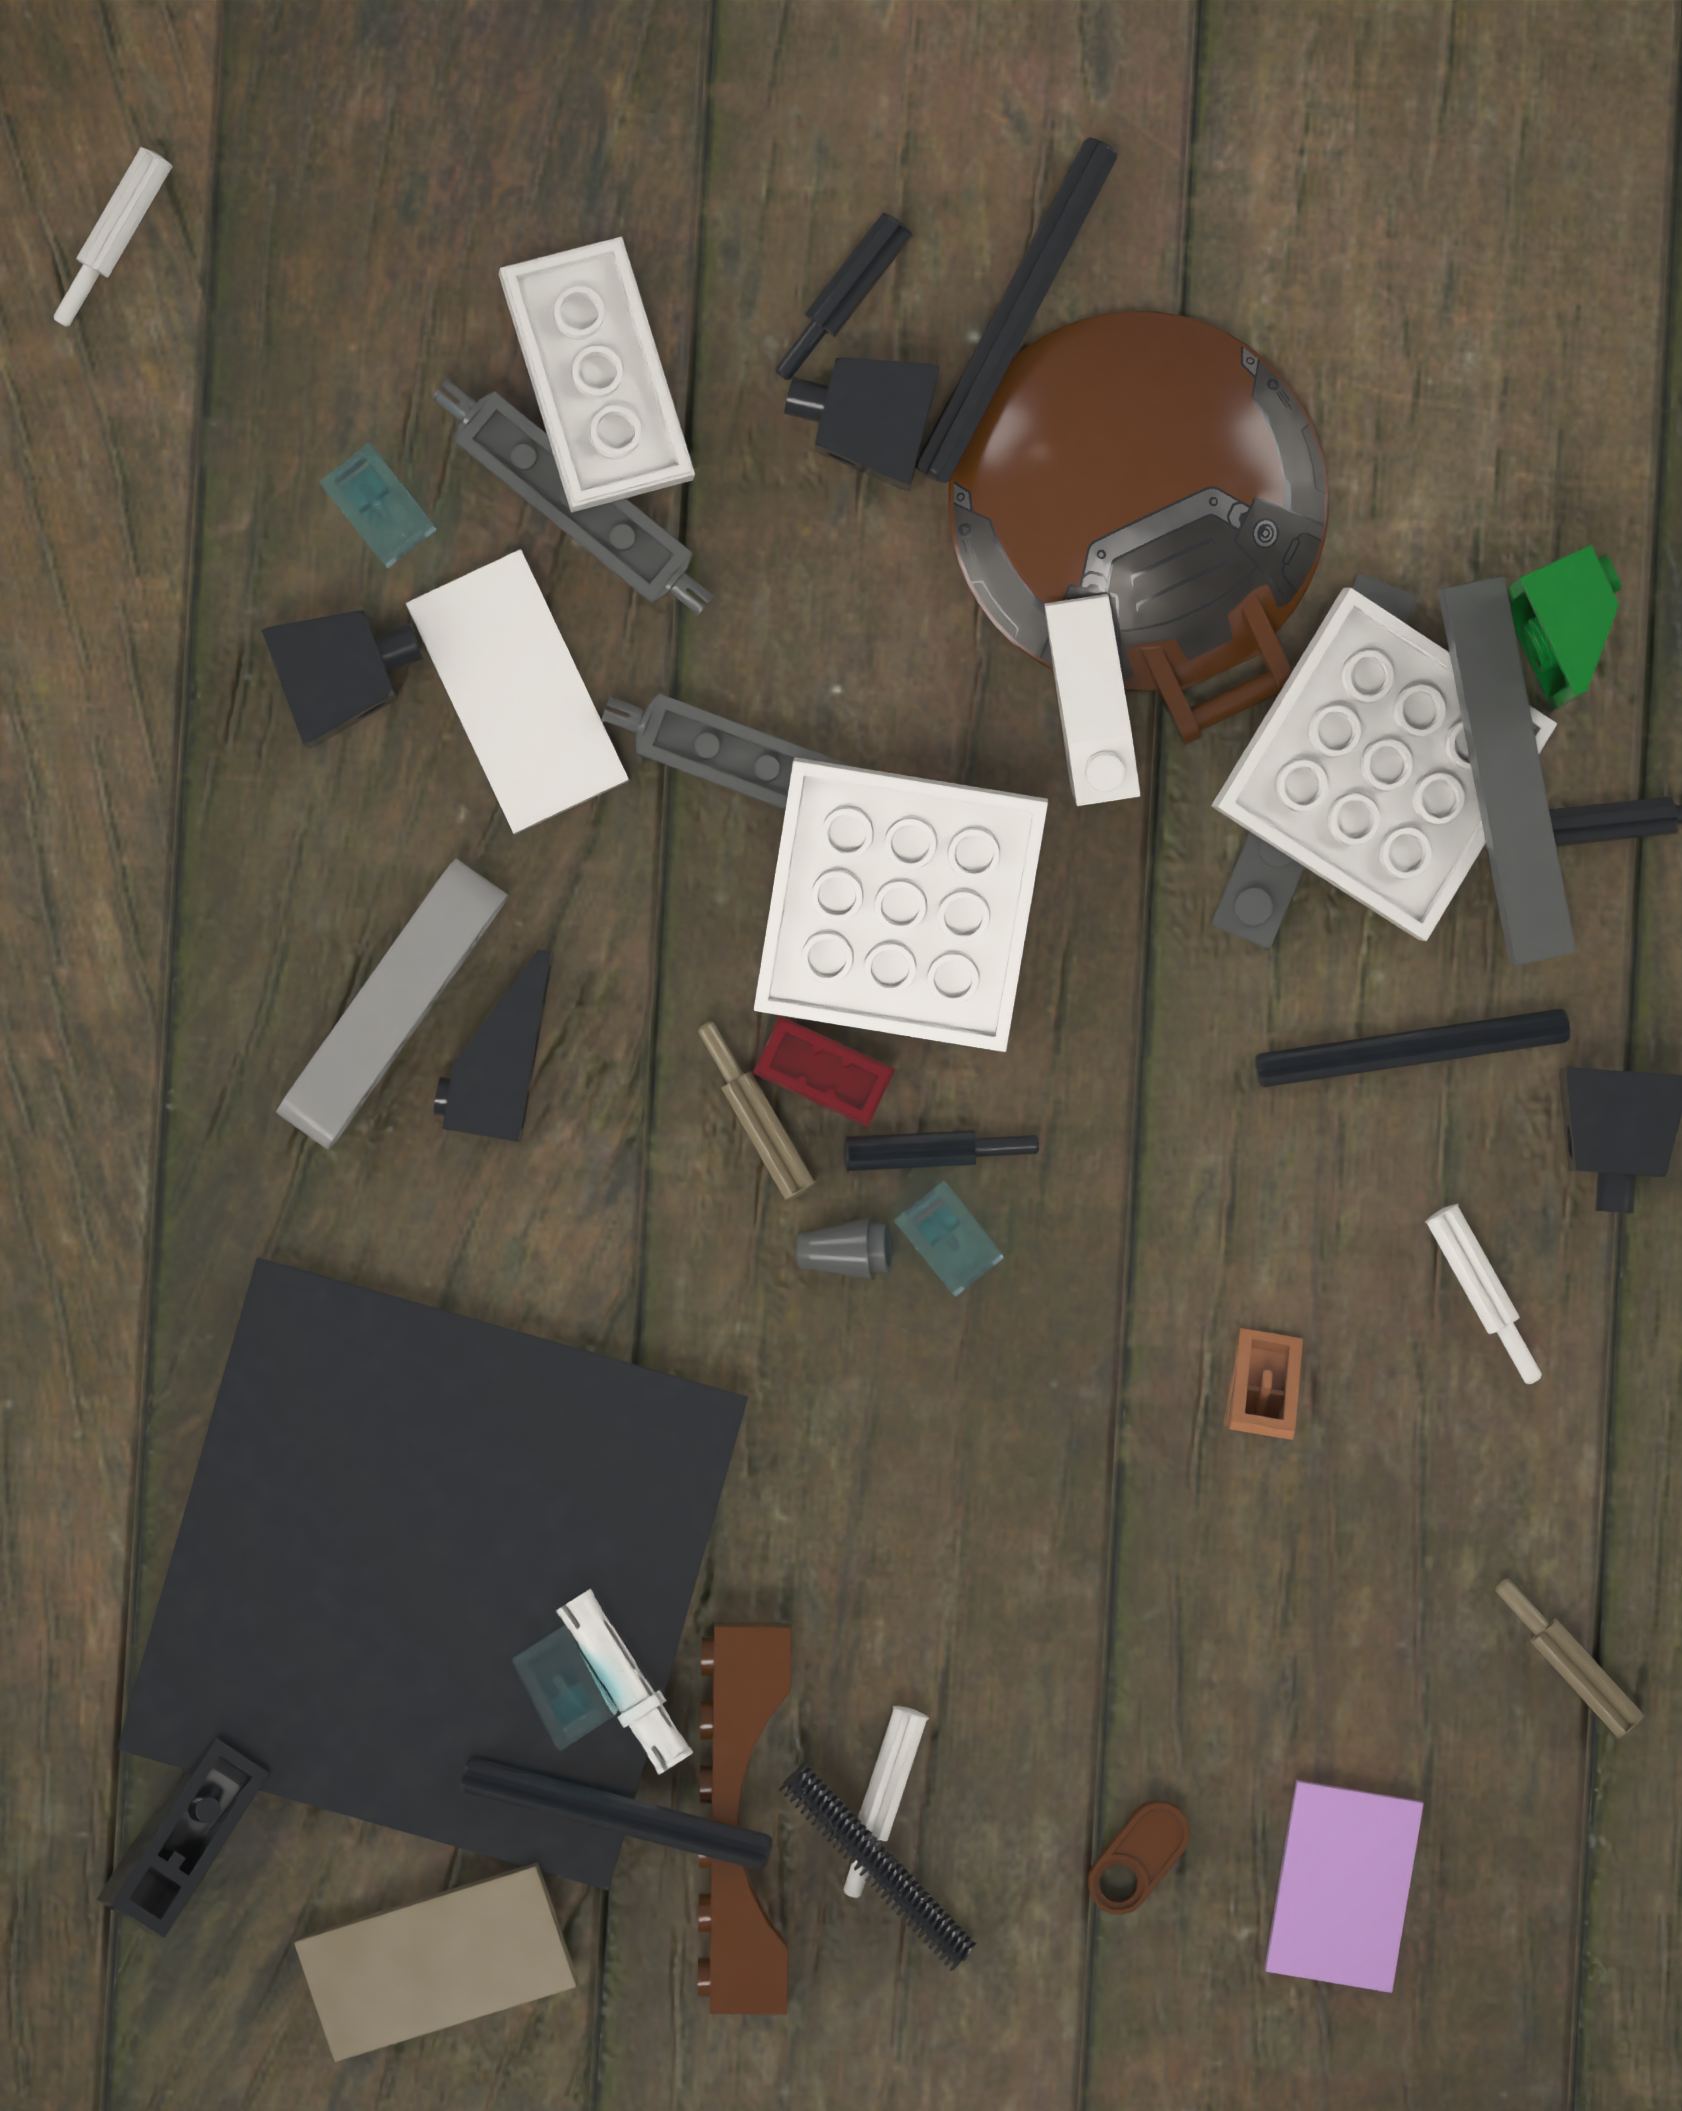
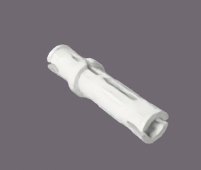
(630, 1691)

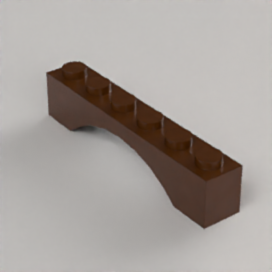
(747, 1949)

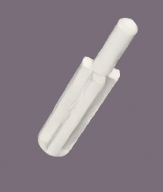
(114, 228)
(1481, 1285)
(888, 1782)

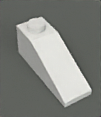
(1092, 700)

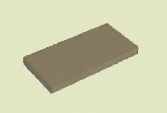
(436, 1962)

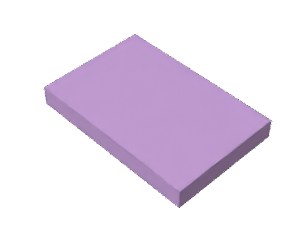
(1343, 1886)

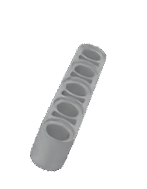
(392, 1004)

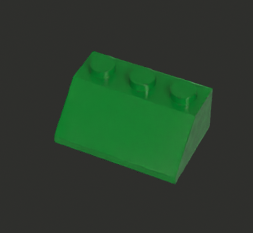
(1564, 621)

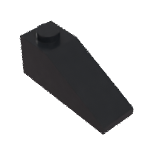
(496, 1069)
(182, 1839)

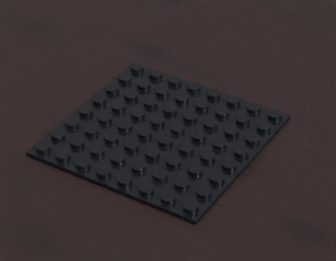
(394, 1525)

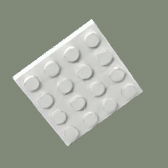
(1368, 767)
(900, 904)

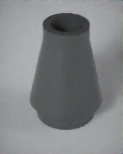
(849, 1248)

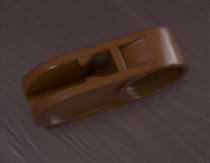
(1148, 1846)

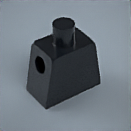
(869, 415)
(337, 670)
(1619, 1128)

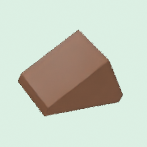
(1264, 1384)

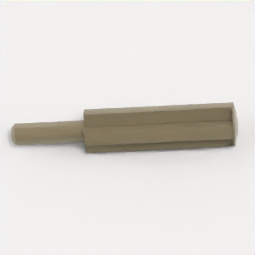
(758, 1118)
(1574, 1663)

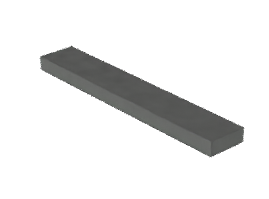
(1506, 770)

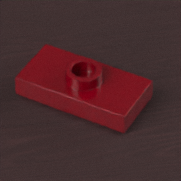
(823, 1071)

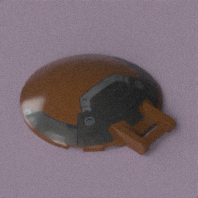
(1151, 472)

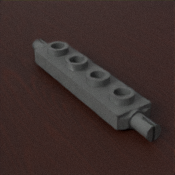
(611, 532)
(712, 747)

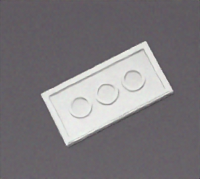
(596, 374)
(517, 692)

